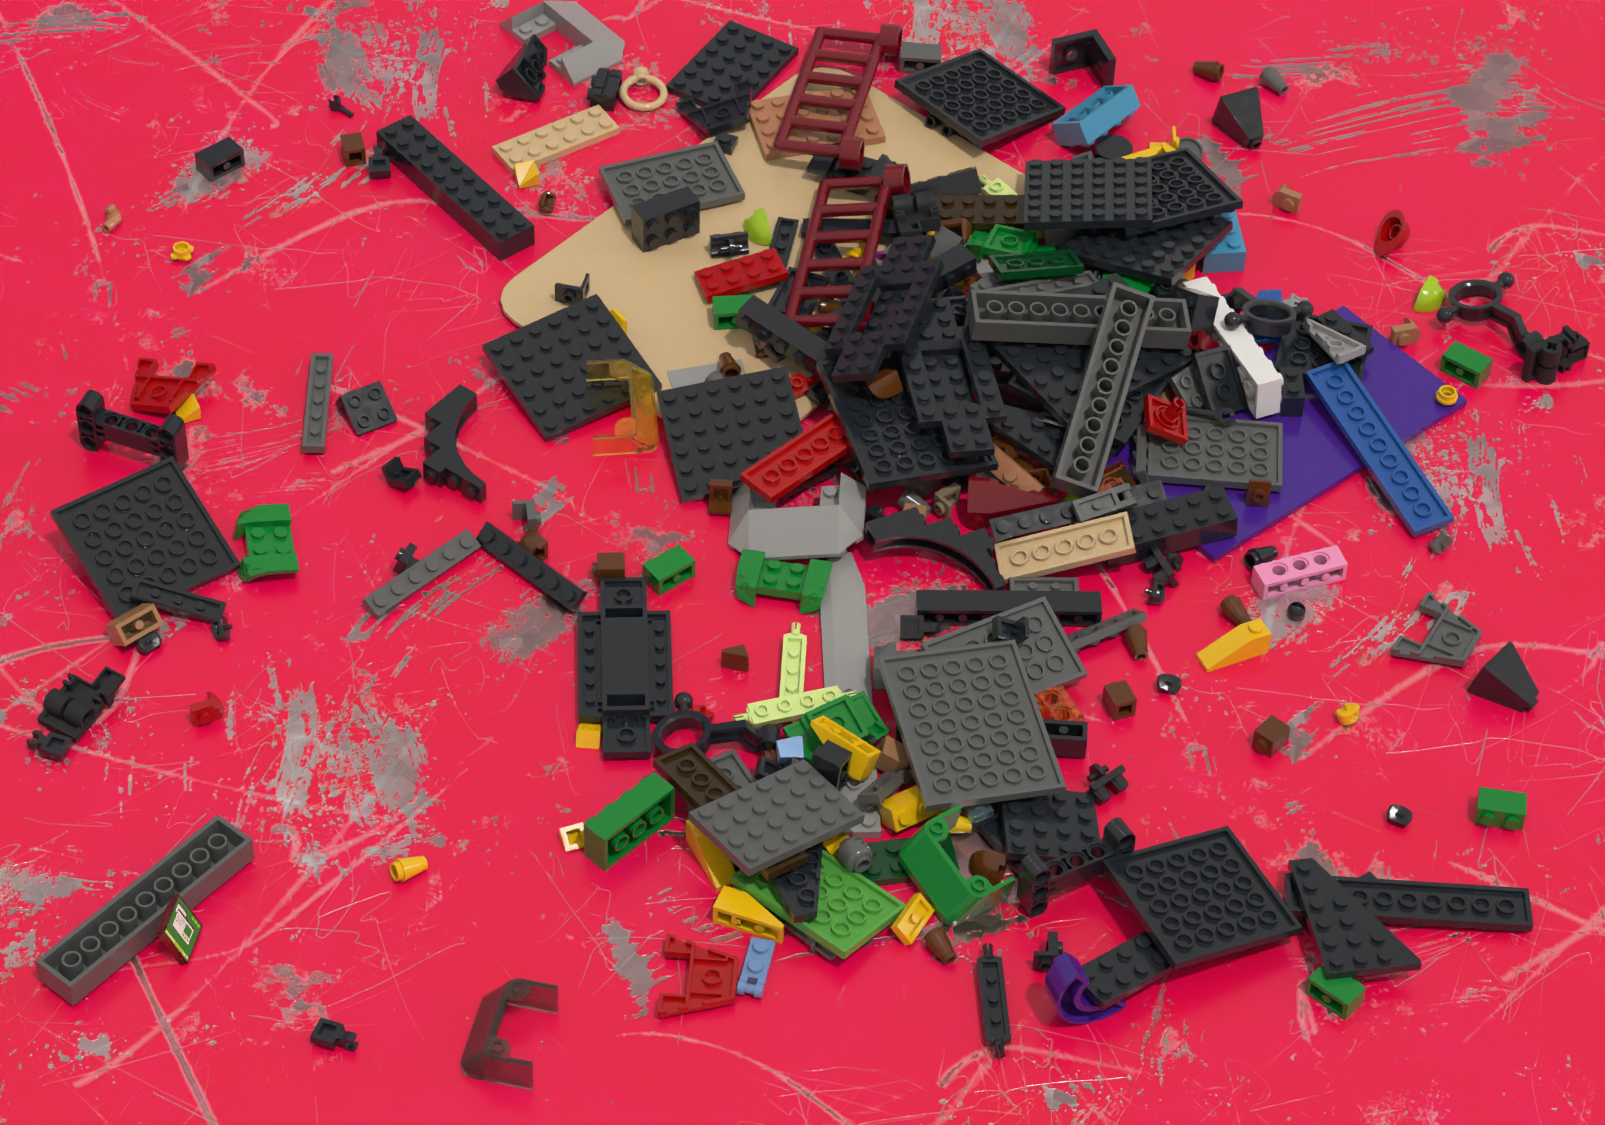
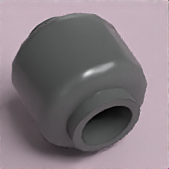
(855, 854)

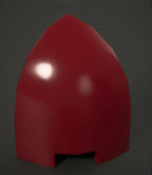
(1200, 341)

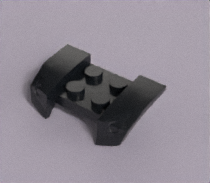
(829, 168)

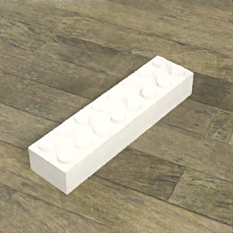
(1257, 374)

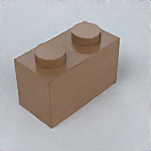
(134, 624)

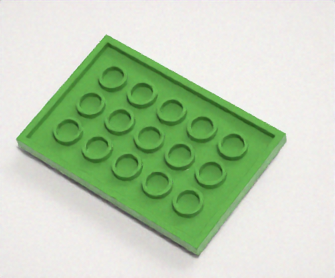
(848, 906)

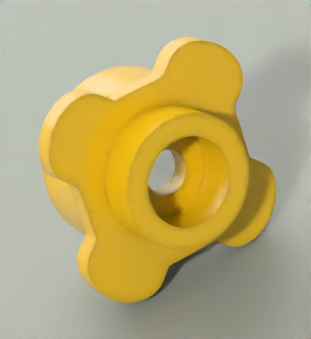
(182, 251)

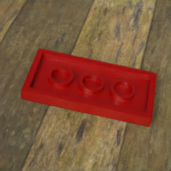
(741, 274)

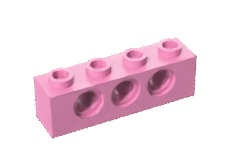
(1299, 572)

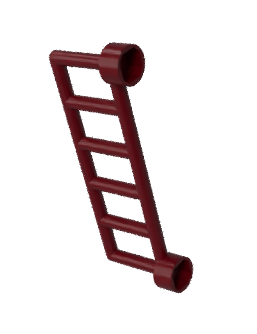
(850, 148)
(894, 181)

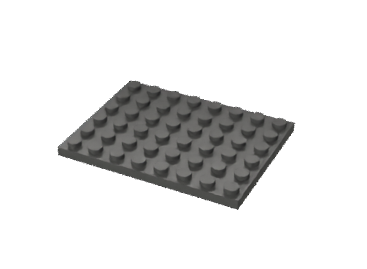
(971, 725)

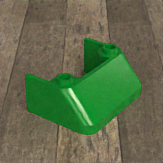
(940, 880)

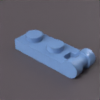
(756, 967)

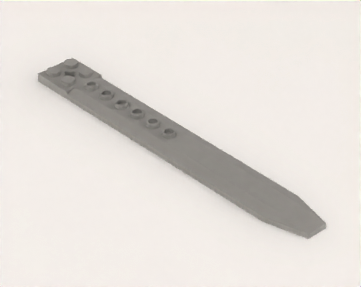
(848, 662)

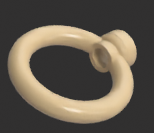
(641, 78)

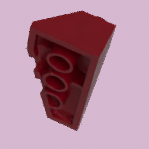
(992, 500)

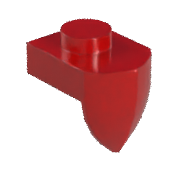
(206, 710)

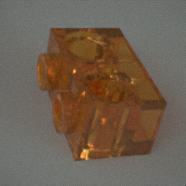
(1058, 705)

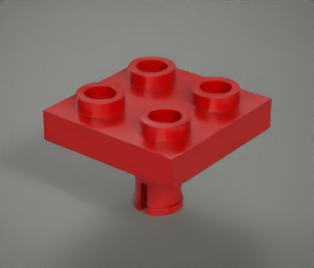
(1166, 418)

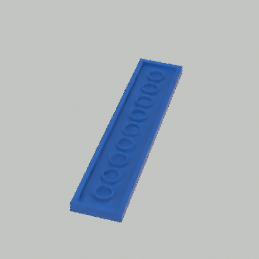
(1379, 448)

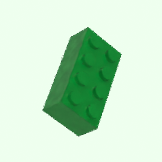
(629, 821)

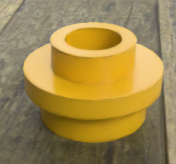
(1447, 395)

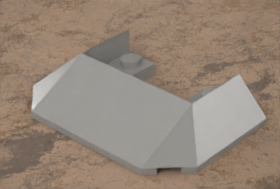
(594, 41)
(799, 530)

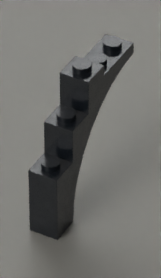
(444, 462)
(941, 537)

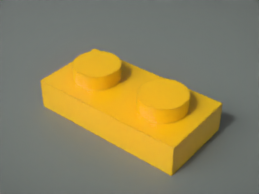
(912, 919)

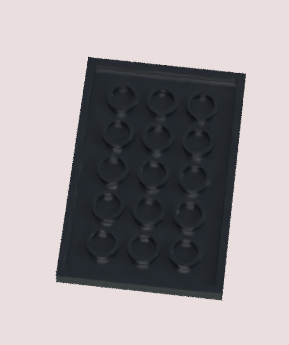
(729, 58)

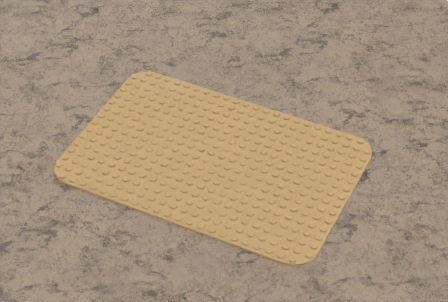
(658, 287)

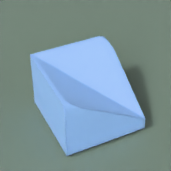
(789, 748)

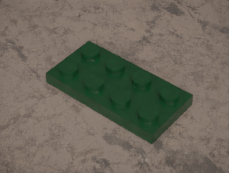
(1035, 265)
(885, 863)

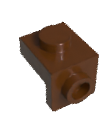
(720, 496)

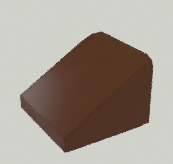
(735, 658)

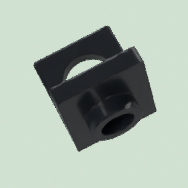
(572, 294)

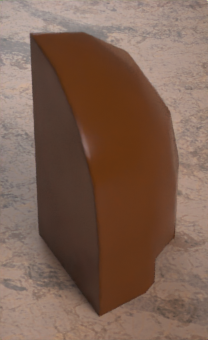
(885, 384)
(535, 543)
(989, 865)

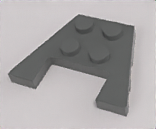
(1448, 642)

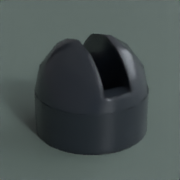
(1296, 611)

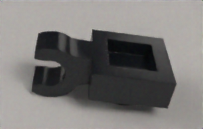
(379, 165)
(914, 626)
(330, 1033)

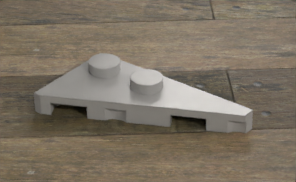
(1336, 345)

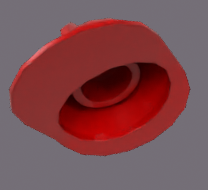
(1392, 233)

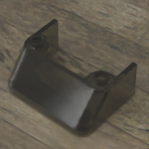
(488, 1056)

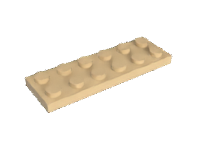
(557, 138)
(1066, 547)

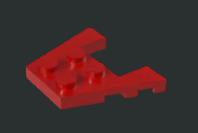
(165, 393)
(710, 979)

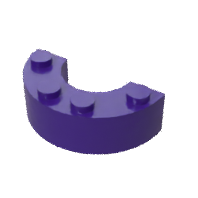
(1065, 989)

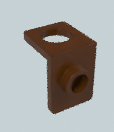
(1044, 479)
(1258, 492)

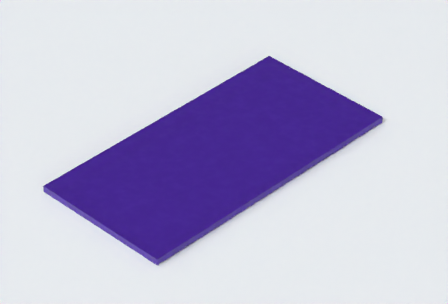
(1314, 446)

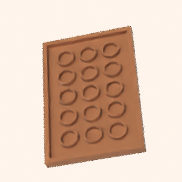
(768, 114)

